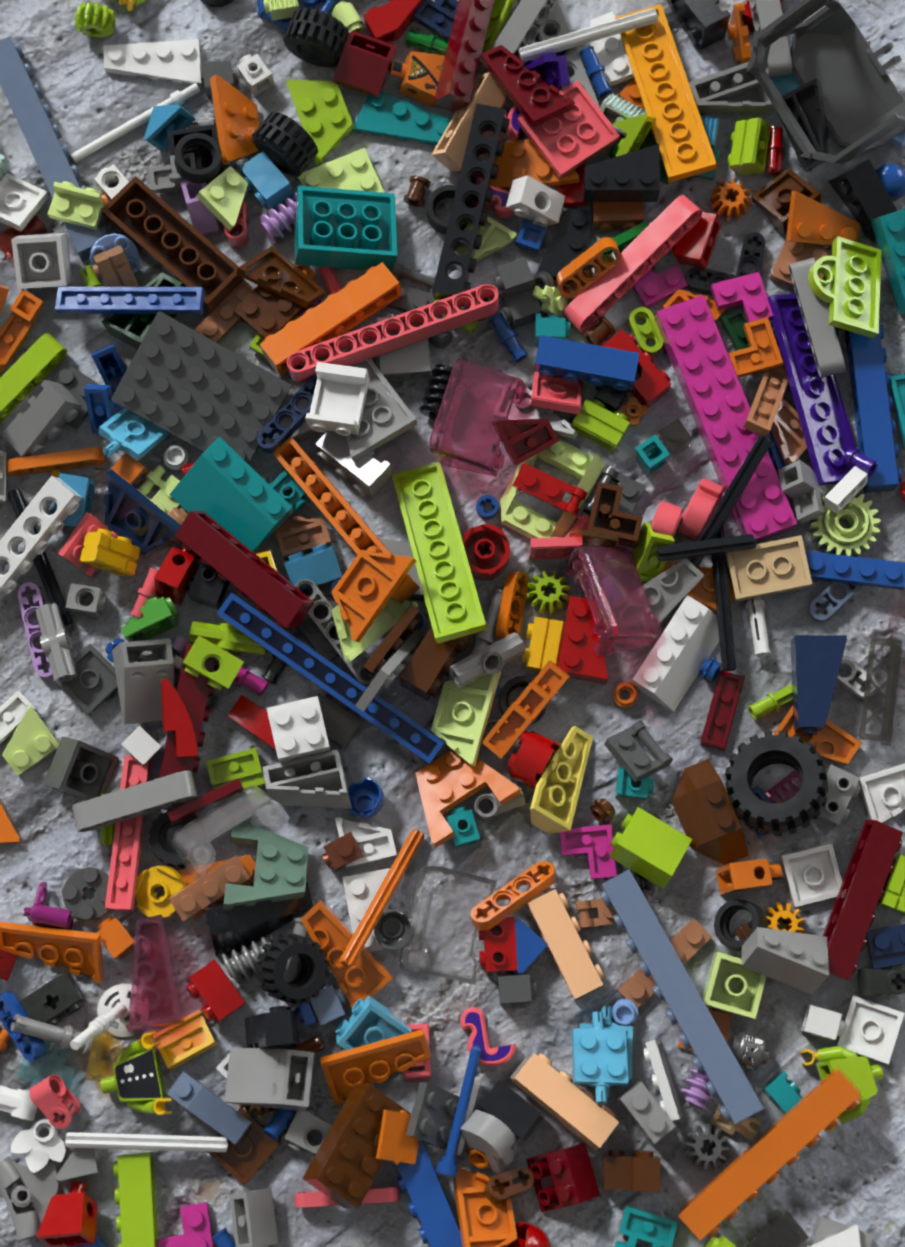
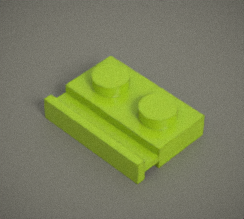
(240, 765)

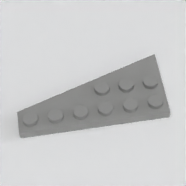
(383, 414)

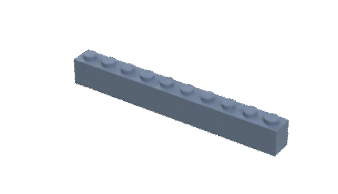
(41, 135)
(681, 997)

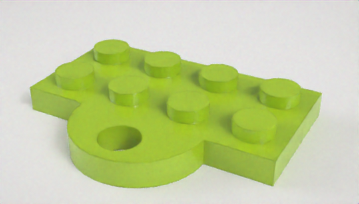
(850, 286)

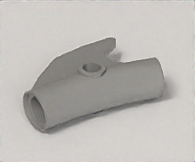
(37, 1187)

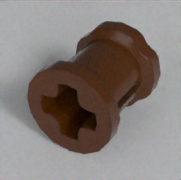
(416, 191)
(599, 331)

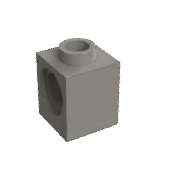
(78, 593)

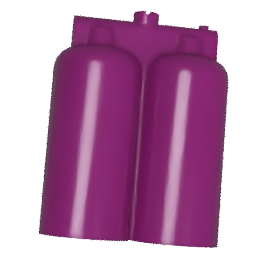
(46, 915)

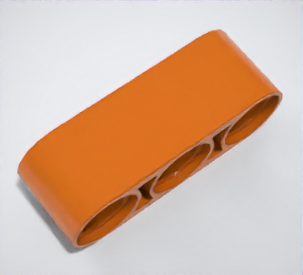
(592, 256)

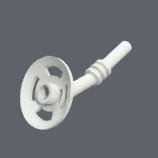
(107, 1015)

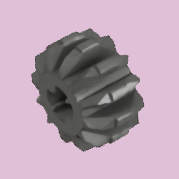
(715, 1149)

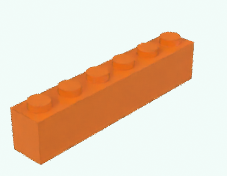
(333, 316)

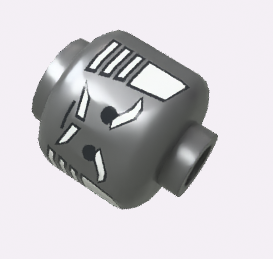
(749, 1050)

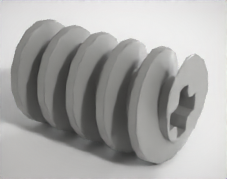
(245, 961)

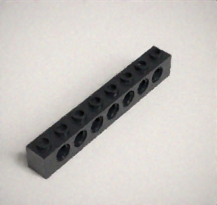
(485, 119)

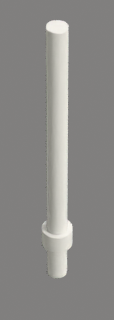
(175, 98)

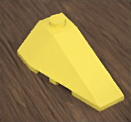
(561, 784)

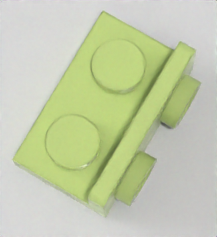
(76, 205)

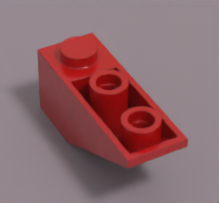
(390, 20)

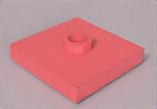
(556, 393)
(553, 548)

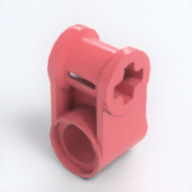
(241, 225)
(53, 1099)

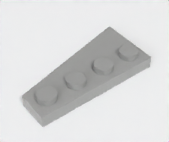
(671, 587)
(391, 669)

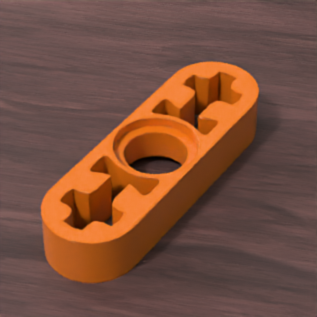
(516, 591)

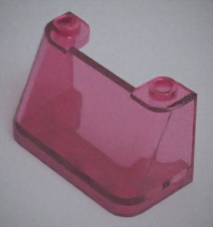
(464, 426)
(615, 598)

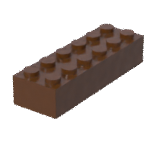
(171, 242)

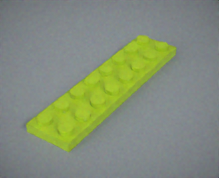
(439, 553)

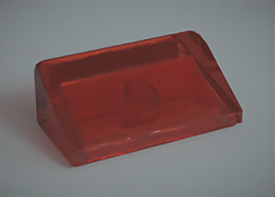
(34, 227)

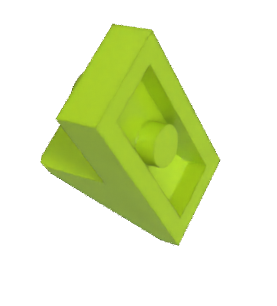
(636, 130)

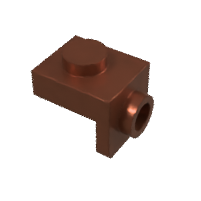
(342, 852)

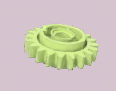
(849, 539)

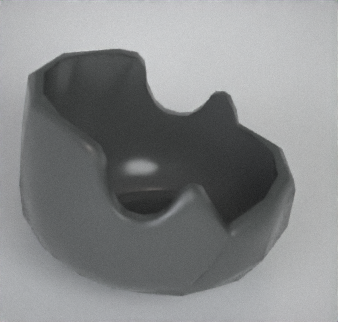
(394, 930)

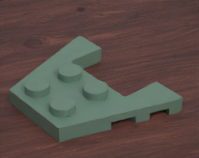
(278, 868)

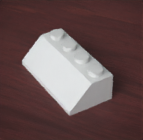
(678, 654)

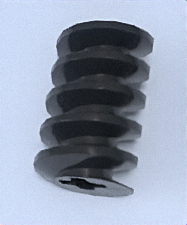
(435, 390)

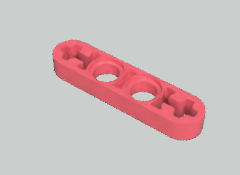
(374, 1195)

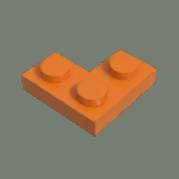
(762, 350)

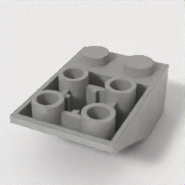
(138, 675)
(269, 1078)

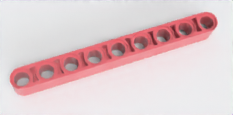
(401, 323)

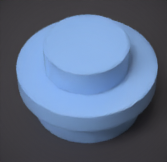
(625, 1012)

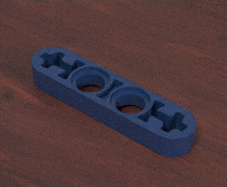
(288, 410)

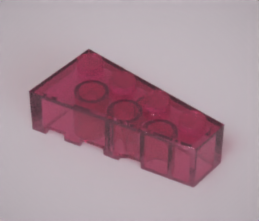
(154, 984)

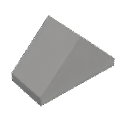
(80, 1163)

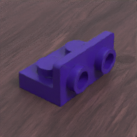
(552, 69)

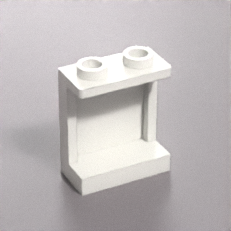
(338, 399)

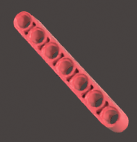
(634, 263)

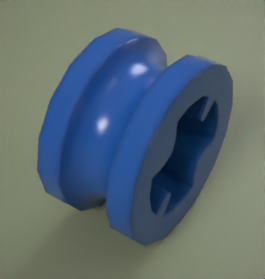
(494, 504)

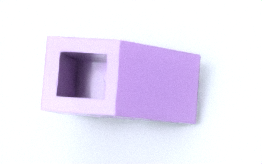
(200, 215)

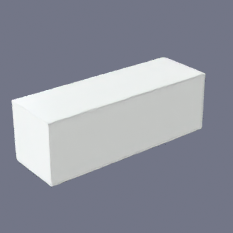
(846, 489)

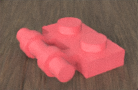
(73, 546)

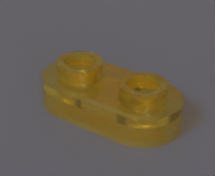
(97, 1065)

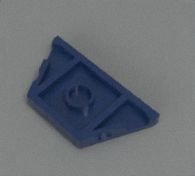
(136, 516)

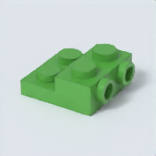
(158, 618)

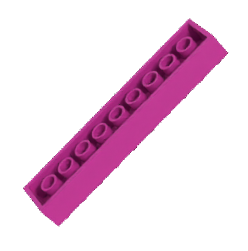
(720, 414)

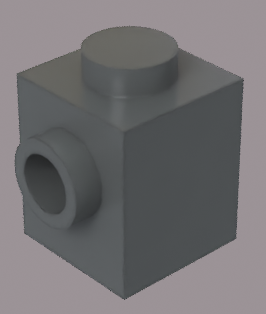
(222, 69)
(516, 990)

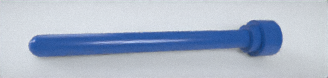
(448, 1163)

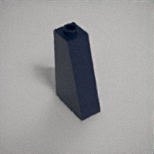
(814, 677)

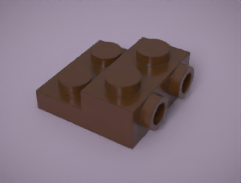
(776, 196)

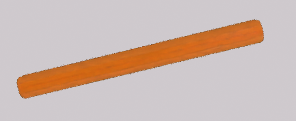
(381, 898)

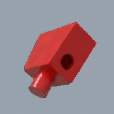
(174, 574)
(70, 1219)

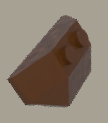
(708, 814)

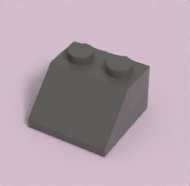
(80, 769)

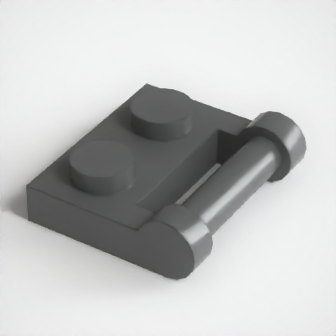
(411, 297)
(630, 494)
(632, 756)

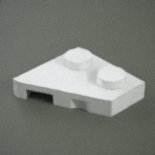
(373, 841)

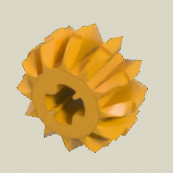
(787, 915)

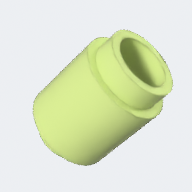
(348, 16)

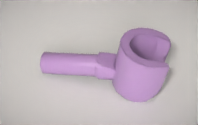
(179, 644)

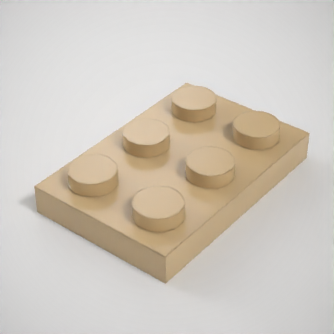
(769, 568)

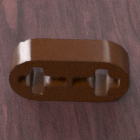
(507, 1178)

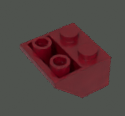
(364, 64)
(563, 1177)

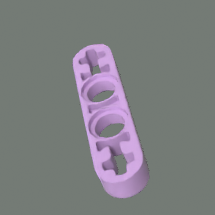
(33, 631)

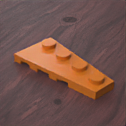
(54, 946)
(358, 981)

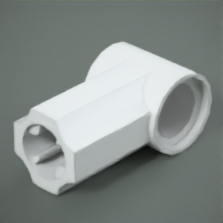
(17, 1103)

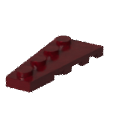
(524, 87)

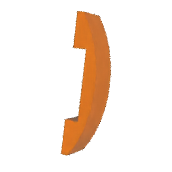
(18, 326)

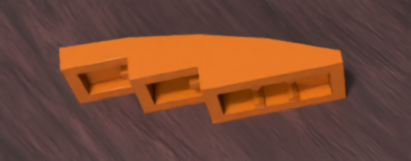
(525, 709)

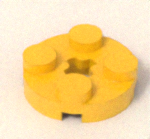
(147, 897)

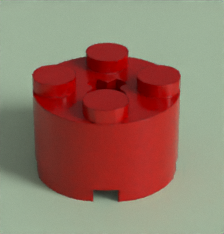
(491, 538)
(532, 758)

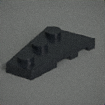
(568, 242)

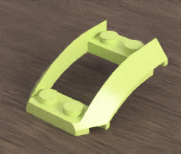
(533, 524)

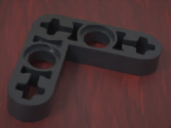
(703, 273)

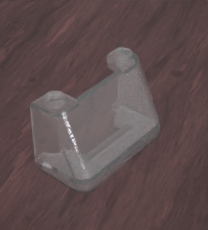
(194, 838)
(443, 924)

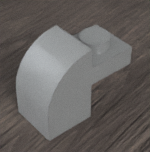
(167, 178)
(802, 485)
(491, 1137)

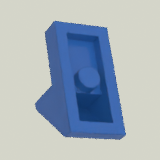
(99, 405)

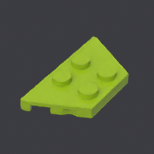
(321, 113)

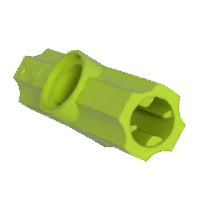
(225, 637)

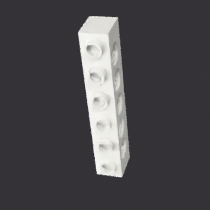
(23, 530)

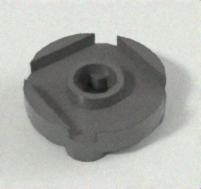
(74, 892)

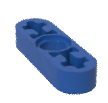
(29, 1046)

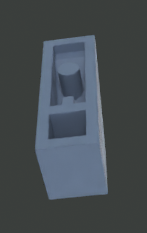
(209, 1107)

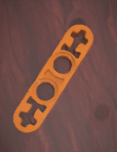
(59, 460)
(516, 898)

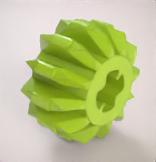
(95, 20)
(539, 588)

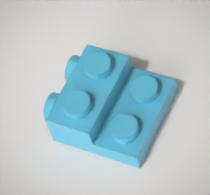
(368, 1024)

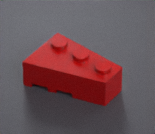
(577, 646)

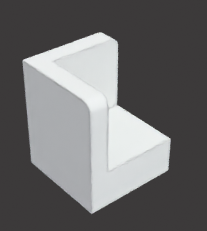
(142, 745)

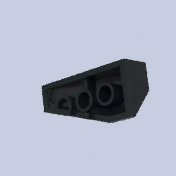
(246, 924)

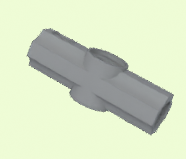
(56, 643)
(498, 653)

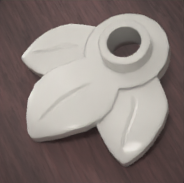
(39, 1149)

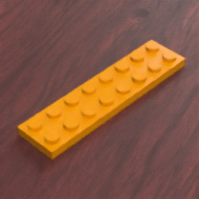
(668, 98)

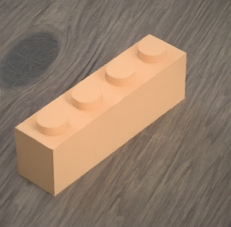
(453, 143)
(565, 944)
(565, 1101)

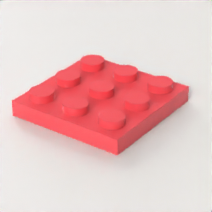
(574, 135)

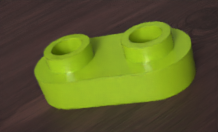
(646, 332)

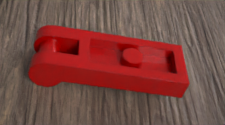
(549, 489)

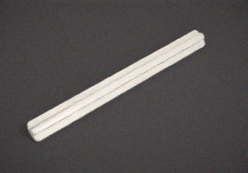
(588, 34)
(146, 1142)

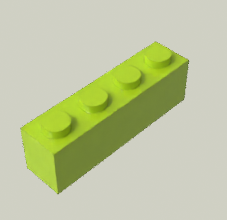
(136, 1199)

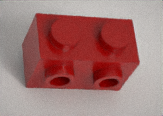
(698, 243)
(499, 947)
(214, 992)

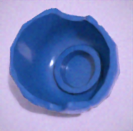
(893, 180)
(365, 798)

